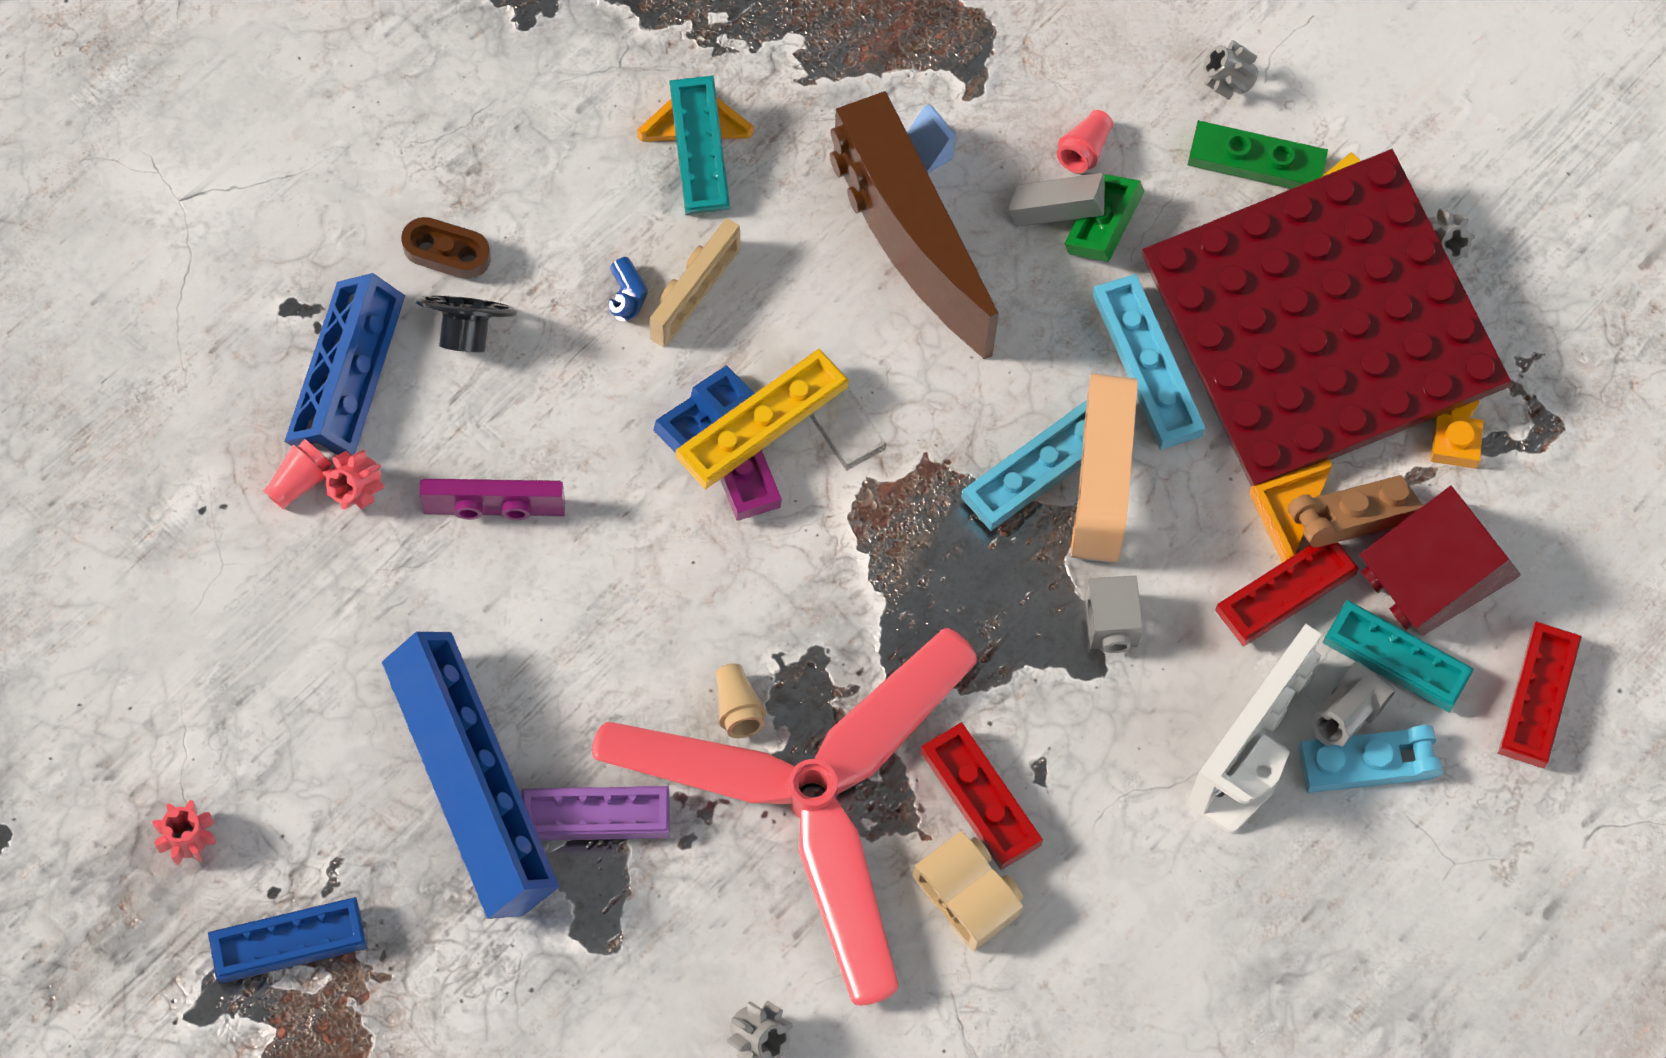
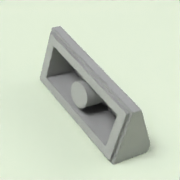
(1058, 200)

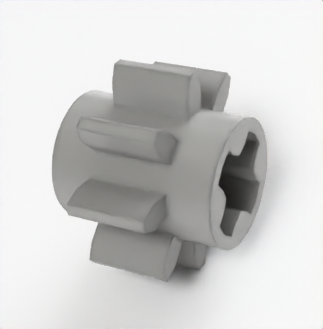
(1230, 69)
(1452, 233)
(760, 1031)

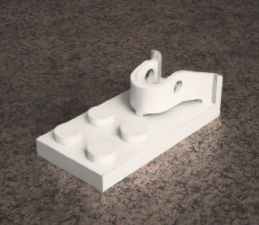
(1247, 761)

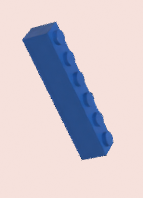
(470, 775)

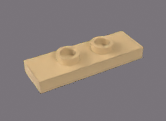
(702, 271)

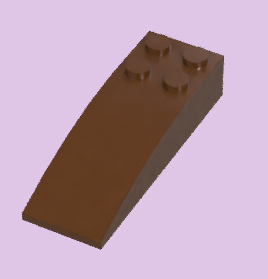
(910, 218)

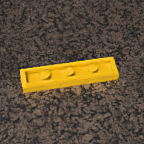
(761, 418)

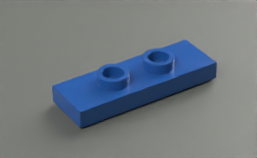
(287, 940)

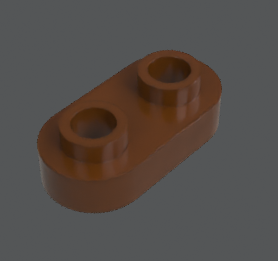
(448, 248)

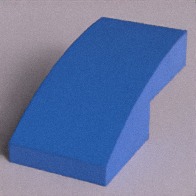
(707, 404)

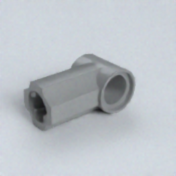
(1354, 700)

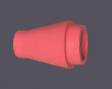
(1083, 144)
(297, 474)

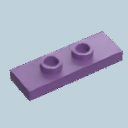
(599, 812)

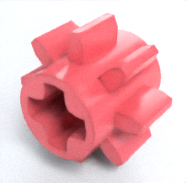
(353, 479)
(177, 821)

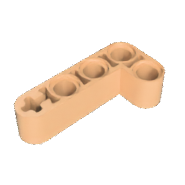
(1105, 468)

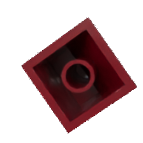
(1437, 563)

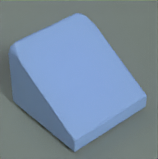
(932, 138)

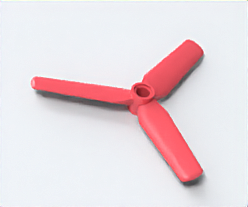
(827, 837)

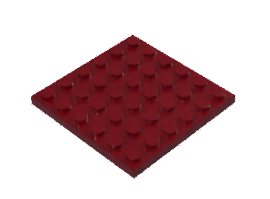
(1324, 318)

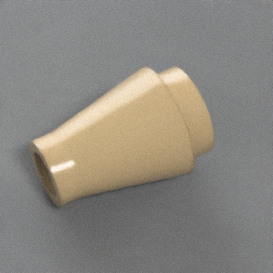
(738, 703)

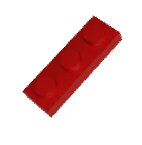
(981, 796)

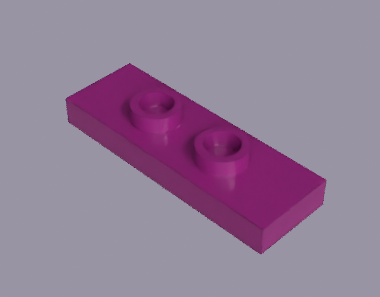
(479, 497)

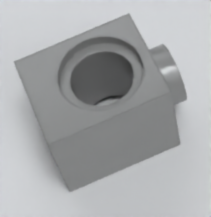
(1113, 613)

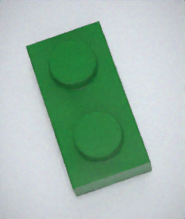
(1100, 235)

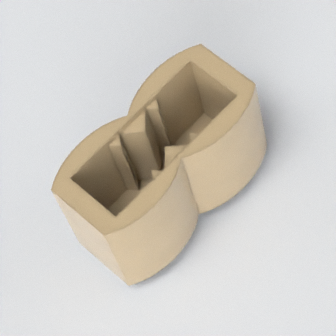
(968, 889)

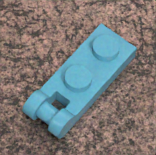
(1370, 760)

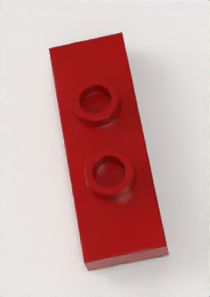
(1285, 591)
(1539, 695)

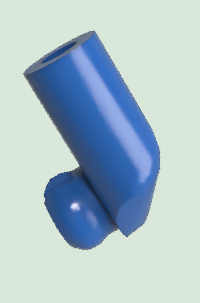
(632, 291)

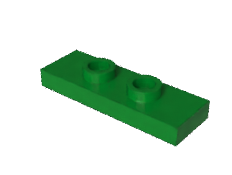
(1255, 156)

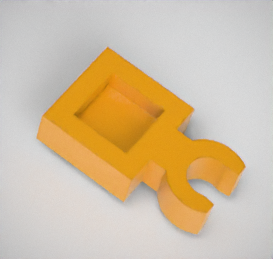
(1457, 437)

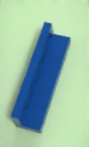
(352, 364)

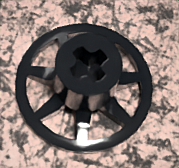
(463, 325)

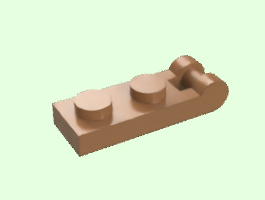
(1354, 511)

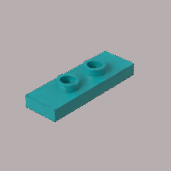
(699, 145)
(1398, 656)

